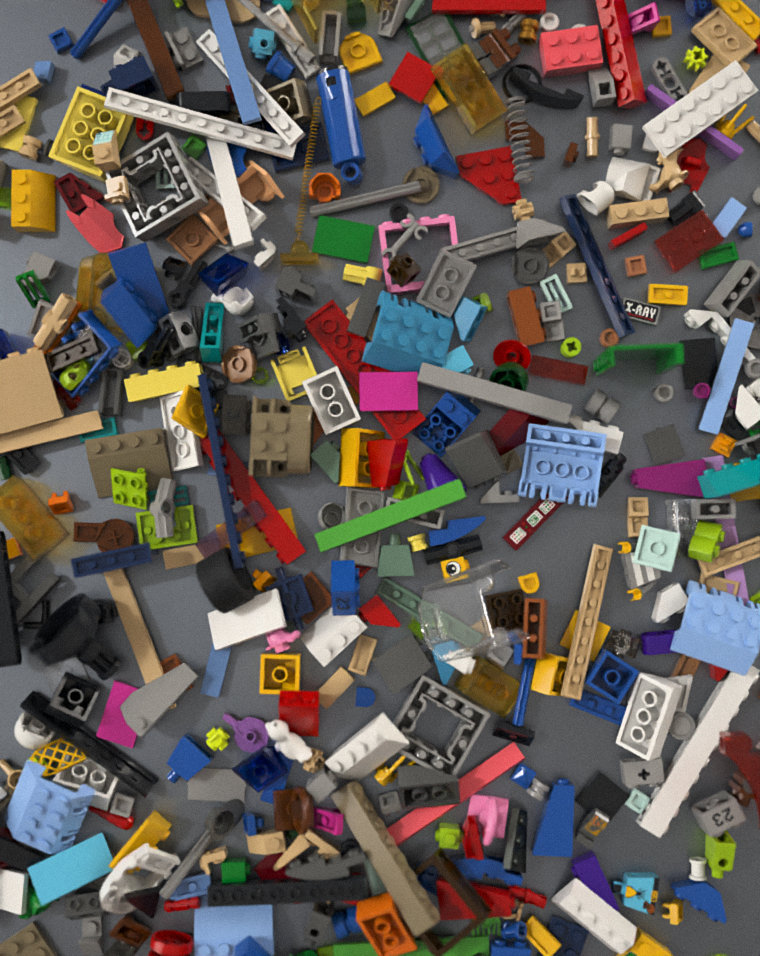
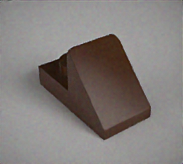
(130, 931)

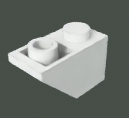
(747, 408)
(668, 601)

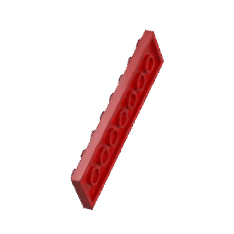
(346, 351)

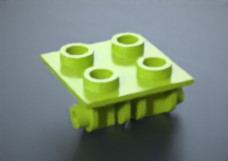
(130, 488)

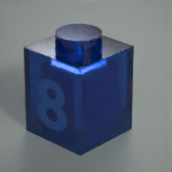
(698, 8)

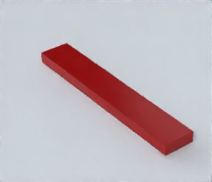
(488, 6)

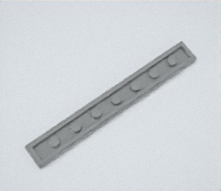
(494, 393)

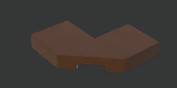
(536, 140)

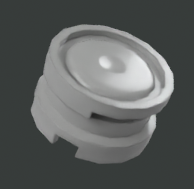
(682, 726)

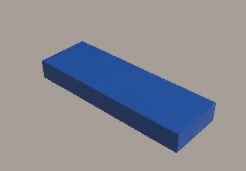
(600, 707)

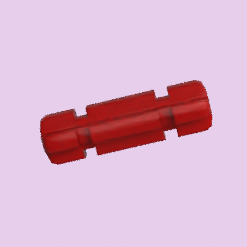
(181, 905)

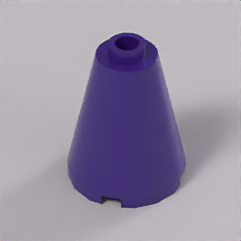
(436, 472)

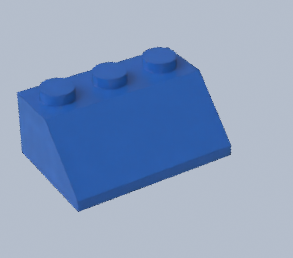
(129, 311)

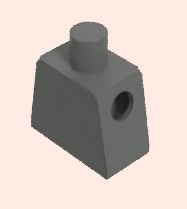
(317, 923)

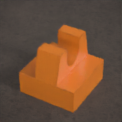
(60, 504)

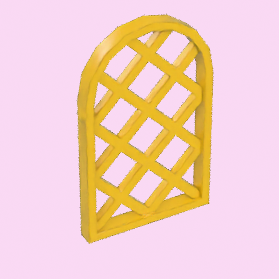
(69, 764)

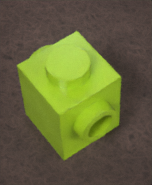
(448, 835)

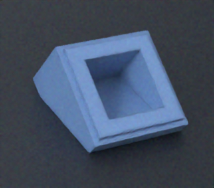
(44, 71)

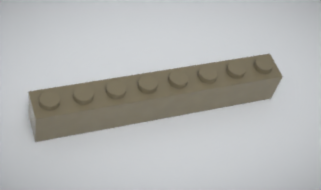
(386, 858)

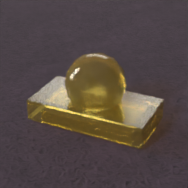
(299, 255)

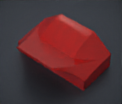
(472, 839)

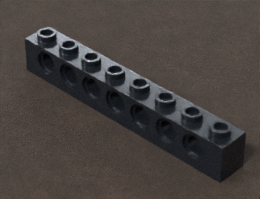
(287, 891)

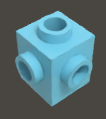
(266, 38)

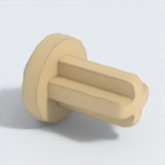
(477, 27)

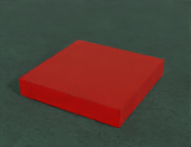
(413, 78)

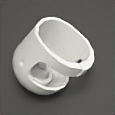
(600, 197)

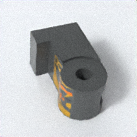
(591, 827)

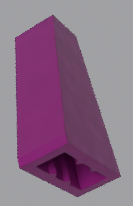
(671, 478)

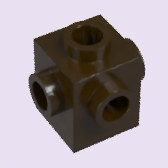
(403, 269)

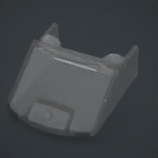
(456, 615)

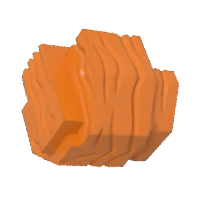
(324, 188)

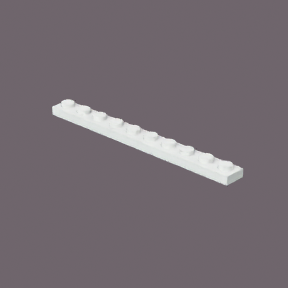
(198, 123)

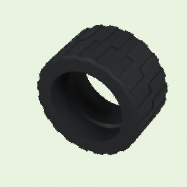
(222, 584)

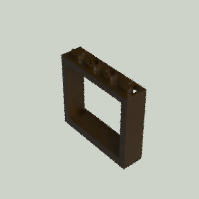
(465, 892)

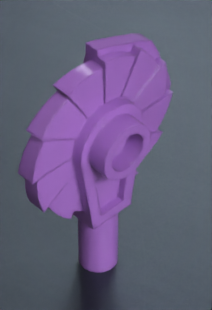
(249, 733)

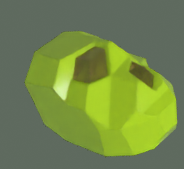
(74, 375)

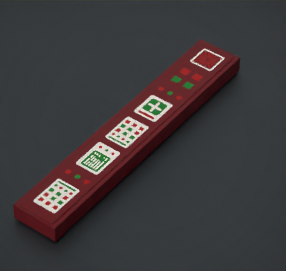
(531, 522)

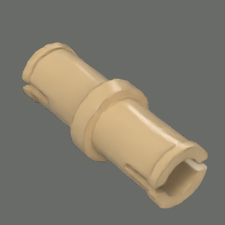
(592, 137)

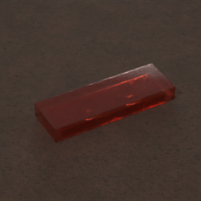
(558, 370)

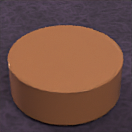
(609, 338)

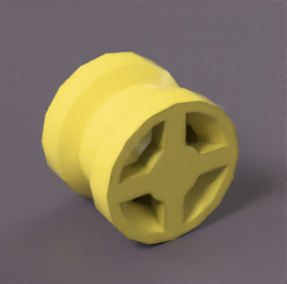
(418, 542)

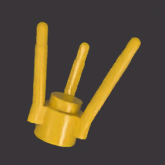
(727, 127)
(386, 774)

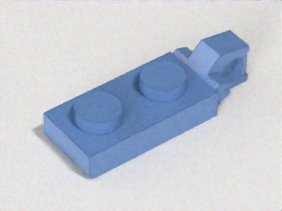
(191, 886)

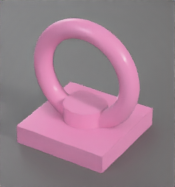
(490, 815)

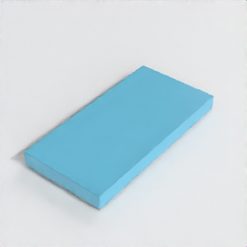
(71, 869)

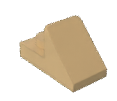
(324, 844)

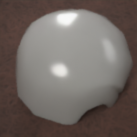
(330, 515)

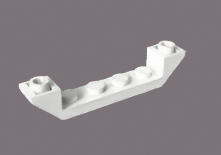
(717, 324)

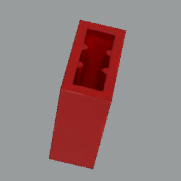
(386, 461)

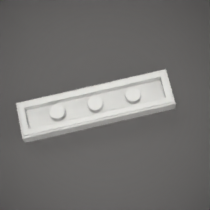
(279, 17)

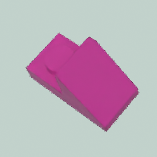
(644, 19)
(328, 819)

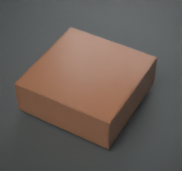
(635, 266)

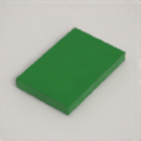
(343, 239)

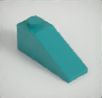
(212, 332)

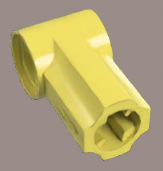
(359, 274)

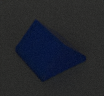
(223, 273)
(261, 768)

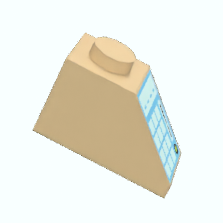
(106, 151)

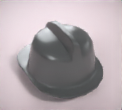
(223, 819)

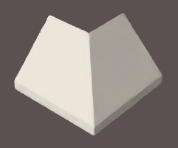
(627, 178)

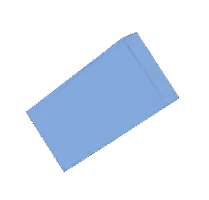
(728, 216)

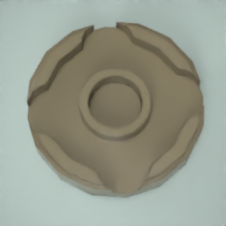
(429, 184)

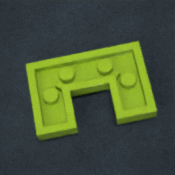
(184, 532)

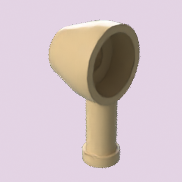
(13, 775)

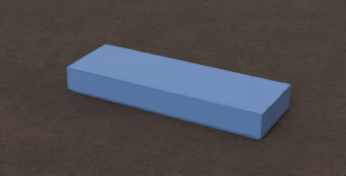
(215, 671)

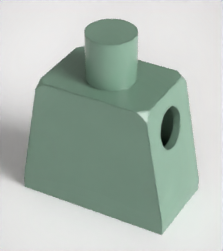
(395, 558)

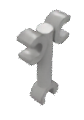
(412, 228)

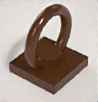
(293, 810)

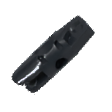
(613, 468)

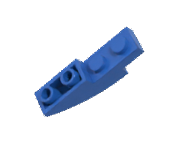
(490, 865)

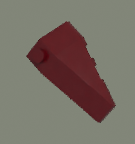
(513, 429)

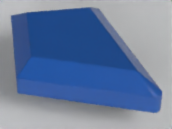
(428, 879)

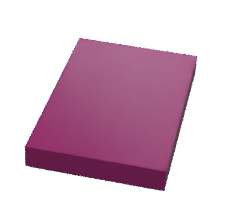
(388, 391)
(113, 725)

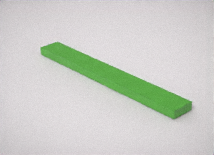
(390, 515)
(466, 947)

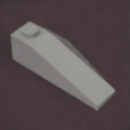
(392, 16)
(151, 702)

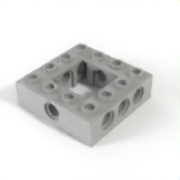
(159, 154)
(463, 738)

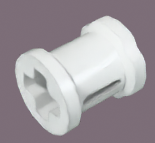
(698, 868)

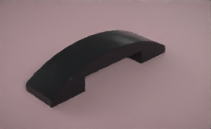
(543, 94)

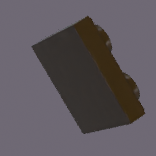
(506, 609)

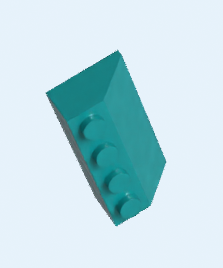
(730, 478)

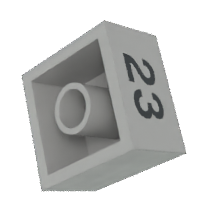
(718, 813)

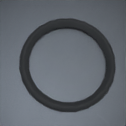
(520, 66)

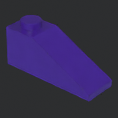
(591, 875)

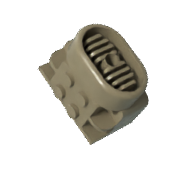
(280, 438)

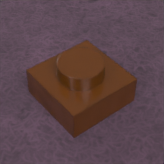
(571, 155)

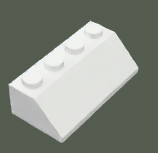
(649, 715)
(366, 749)
(596, 916)

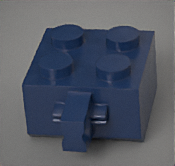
(132, 77)

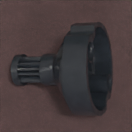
(71, 634)

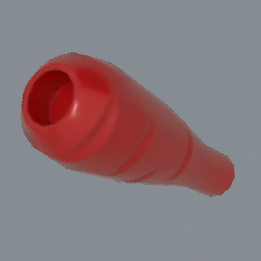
(117, 820)

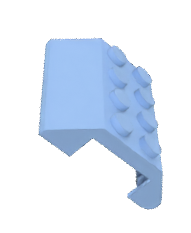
(562, 464)
(719, 629)
(45, 812)

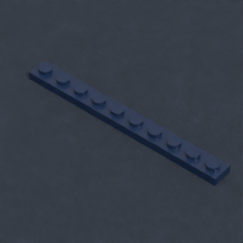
(220, 463)

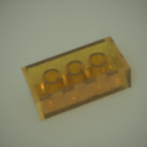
(468, 88)
(29, 518)

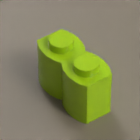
(706, 541)

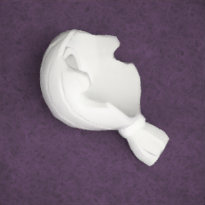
(235, 300)

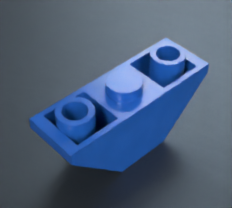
(702, 897)

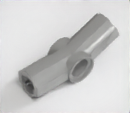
(164, 499)

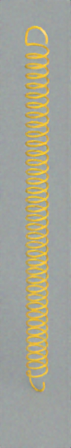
(307, 169)

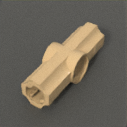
(55, 321)

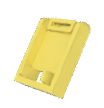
(292, 371)

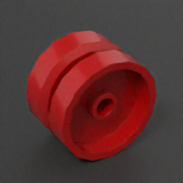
(171, 943)

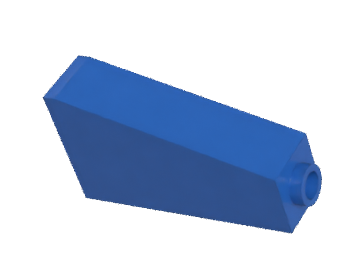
(555, 824)

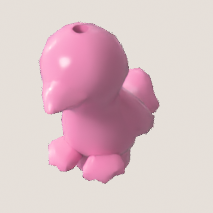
(280, 639)

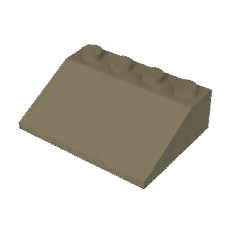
(129, 452)

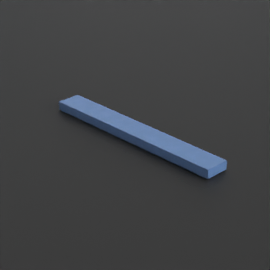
(233, 61)

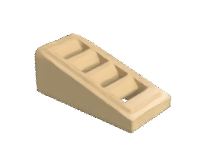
(296, 847)

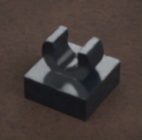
(174, 265)

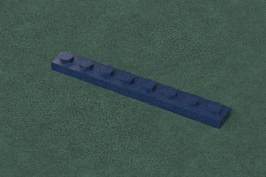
(596, 265)

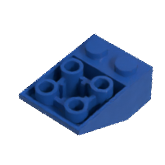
(446, 422)

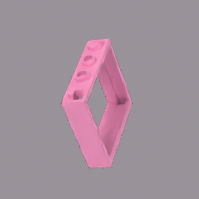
(389, 226)

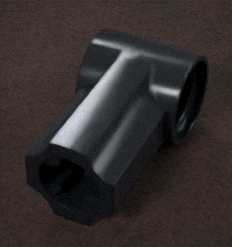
(688, 206)

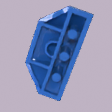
(433, 146)

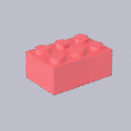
(570, 51)

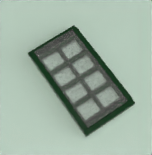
(434, 39)

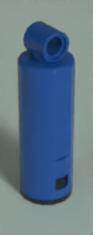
(341, 121)

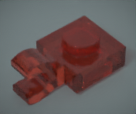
(62, 394)

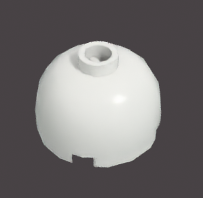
(32, 732)

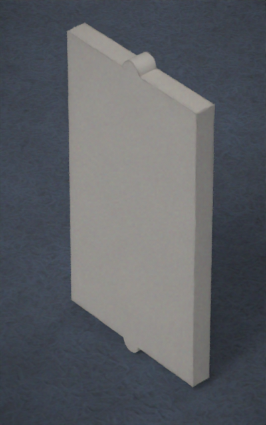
(216, 785)

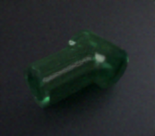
(356, 12)

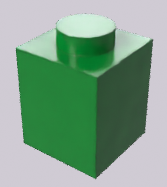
(235, 869)

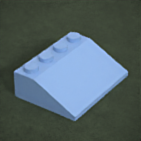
(223, 927)

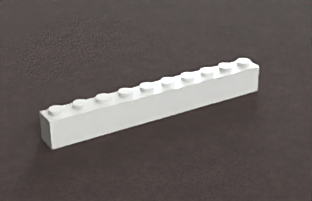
(695, 751)

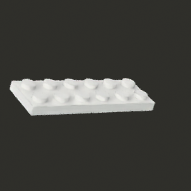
(700, 109)

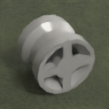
(538, 789)

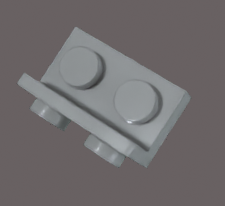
(184, 49)

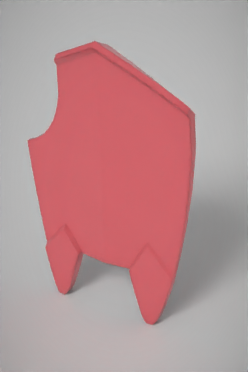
(97, 226)

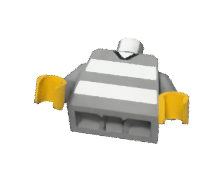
(637, 575)

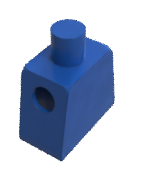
(187, 759)

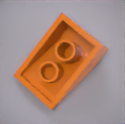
(385, 926)

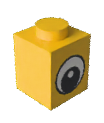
(454, 566)

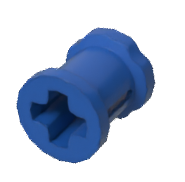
(514, 930)

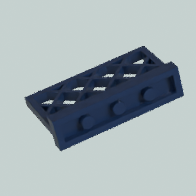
(113, 560)

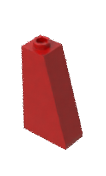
(453, 907)

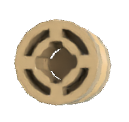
(30, 148)

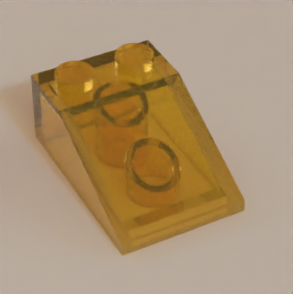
(489, 686)

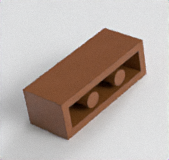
(526, 316)
(536, 626)

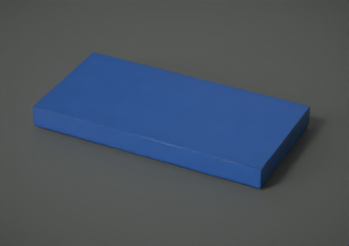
(136, 267)

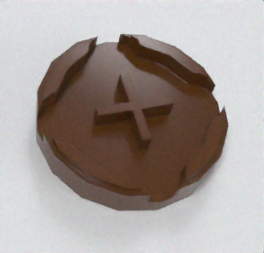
(114, 535)

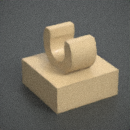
(576, 273)

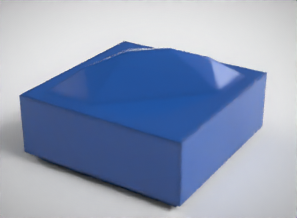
(523, 775)

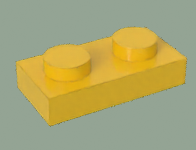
(667, 294)

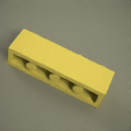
(162, 383)

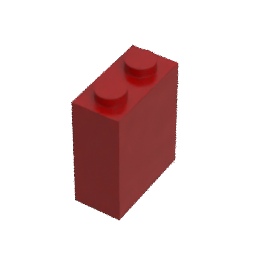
(300, 711)

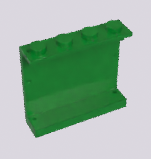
(666, 355)

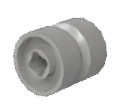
(602, 406)

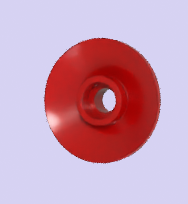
(503, 354)

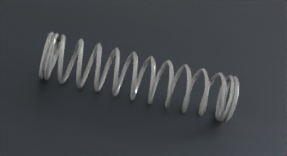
(525, 174)

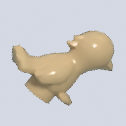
(671, 174)

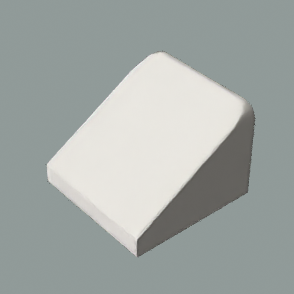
(124, 54)

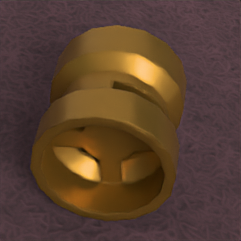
(528, 33)

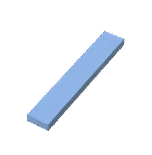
(726, 376)

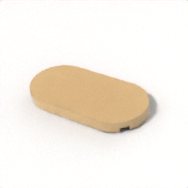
(238, 13)

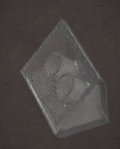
(679, 521)

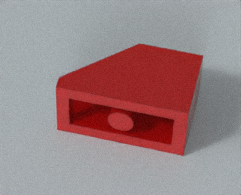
(378, 613)

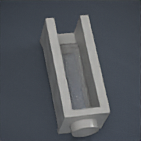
(330, 37)

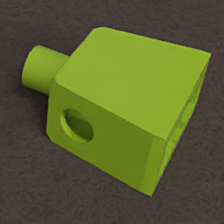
(720, 853)

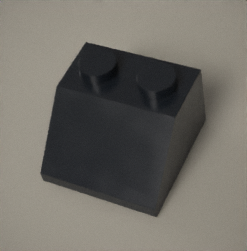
(72, 700)

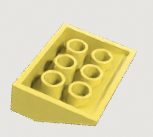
(77, 132)

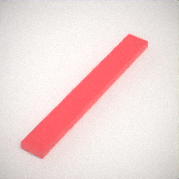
(468, 786)

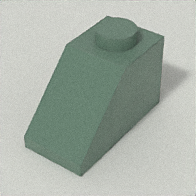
(328, 459)

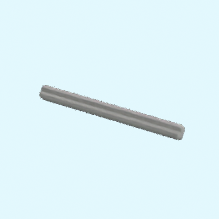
(365, 199)

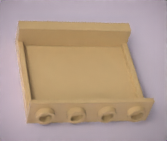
(26, 391)

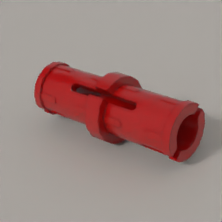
(528, 896)

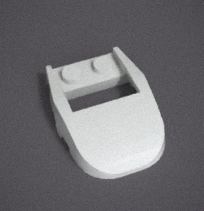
(121, 882)

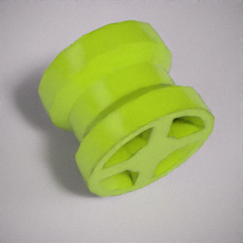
(568, 351)

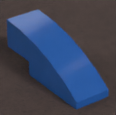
(454, 530)

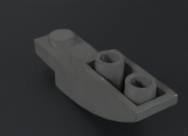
(319, 868)

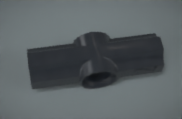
(465, 546)

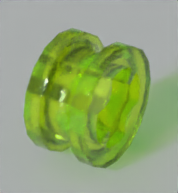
(265, 380)

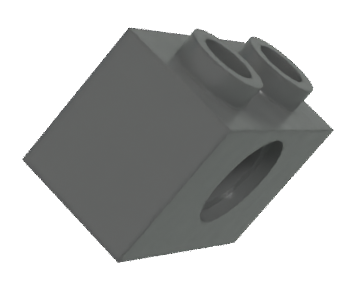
(84, 906)

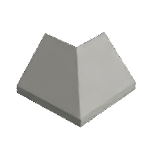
(535, 232)

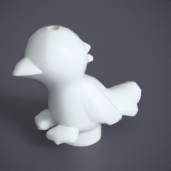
(288, 742)

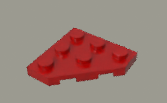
(491, 173)

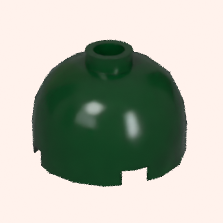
(510, 375)

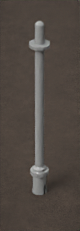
(297, 47)

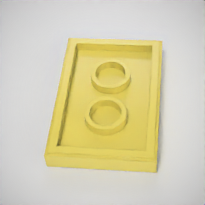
(14, 139)

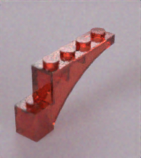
(737, 746)

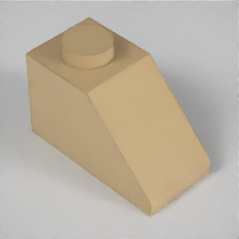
(267, 842)

